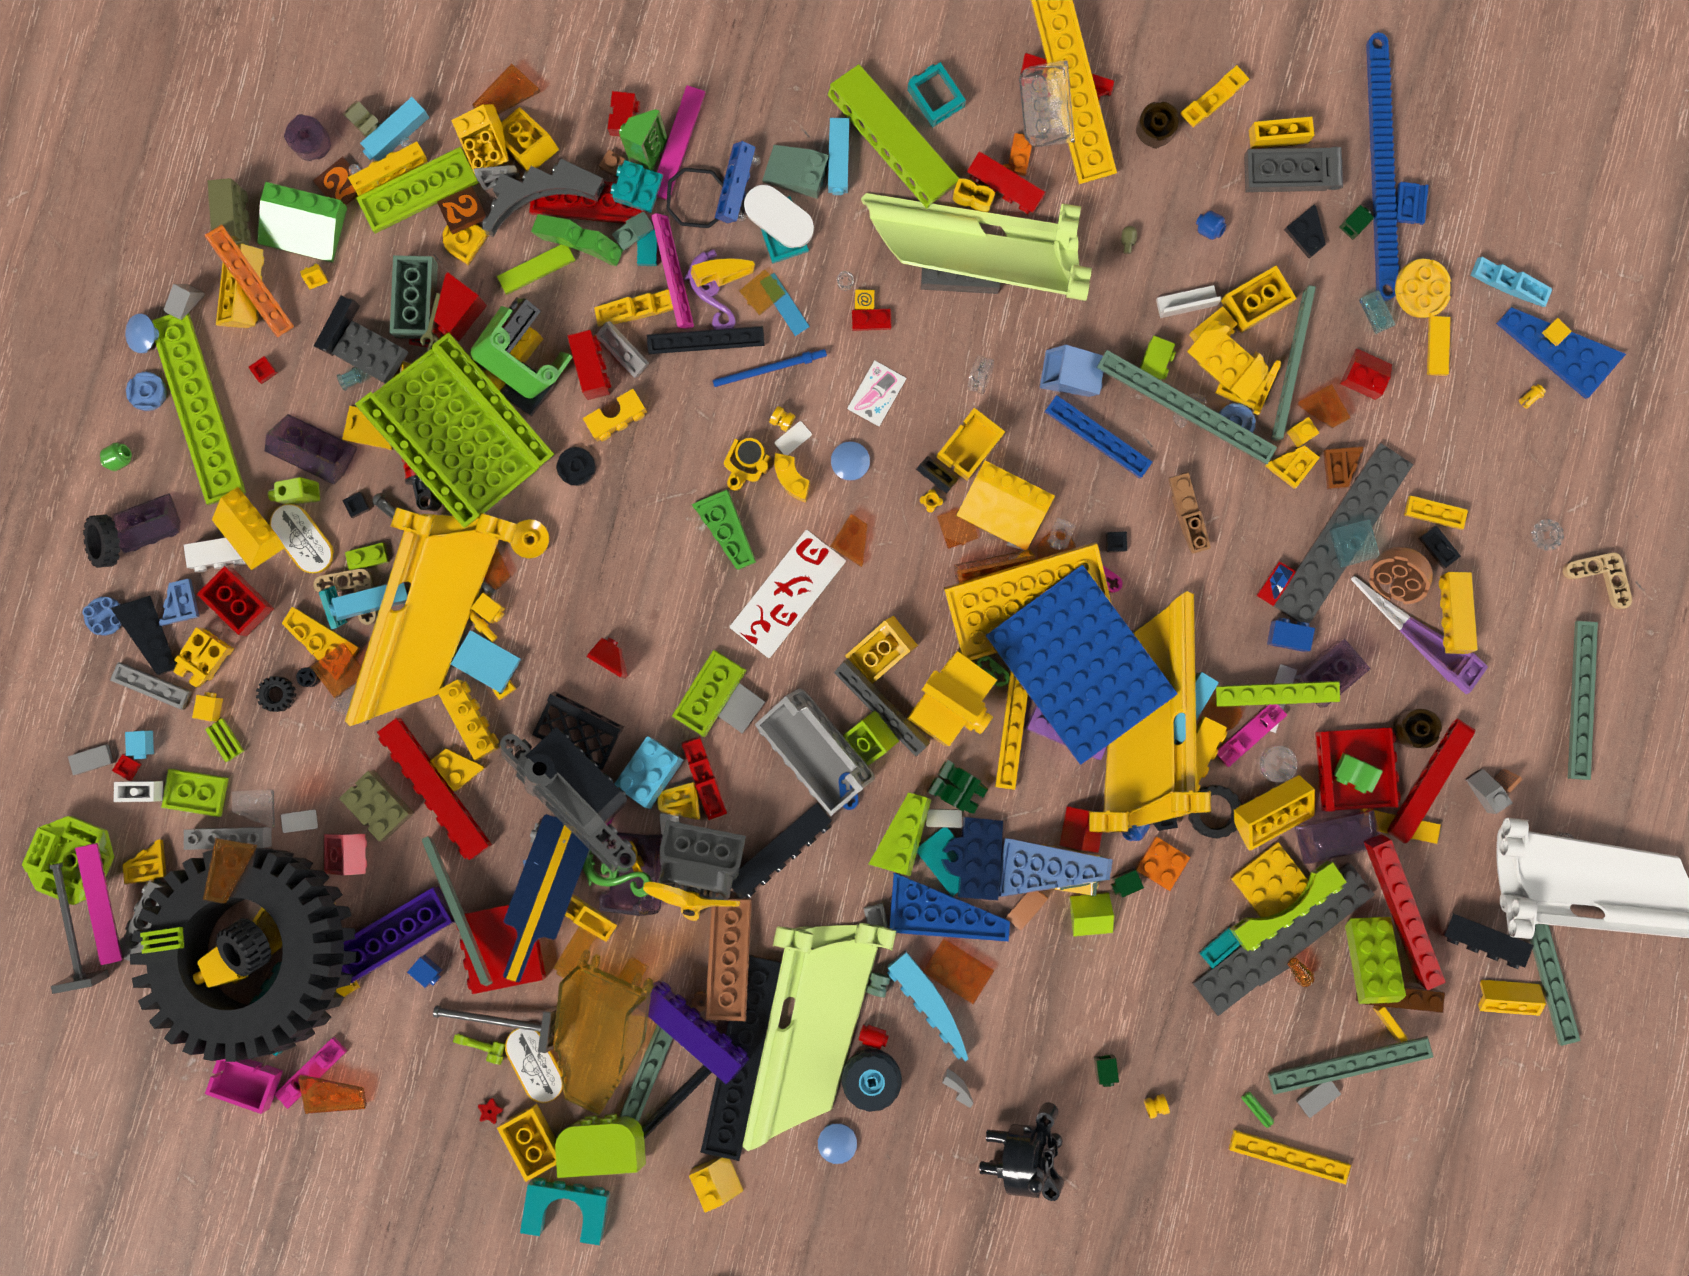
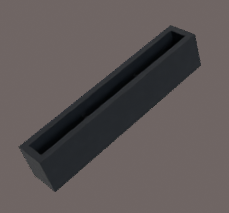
(780, 850)

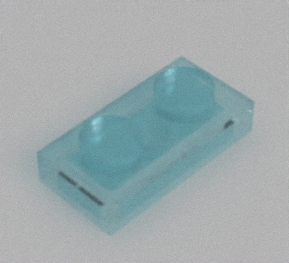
(1377, 312)

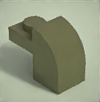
(361, 118)

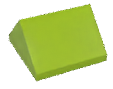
(1091, 914)

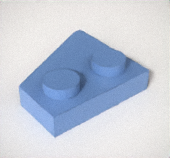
(180, 603)

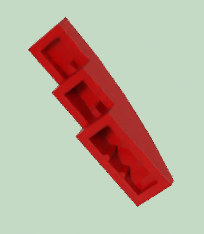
(704, 778)

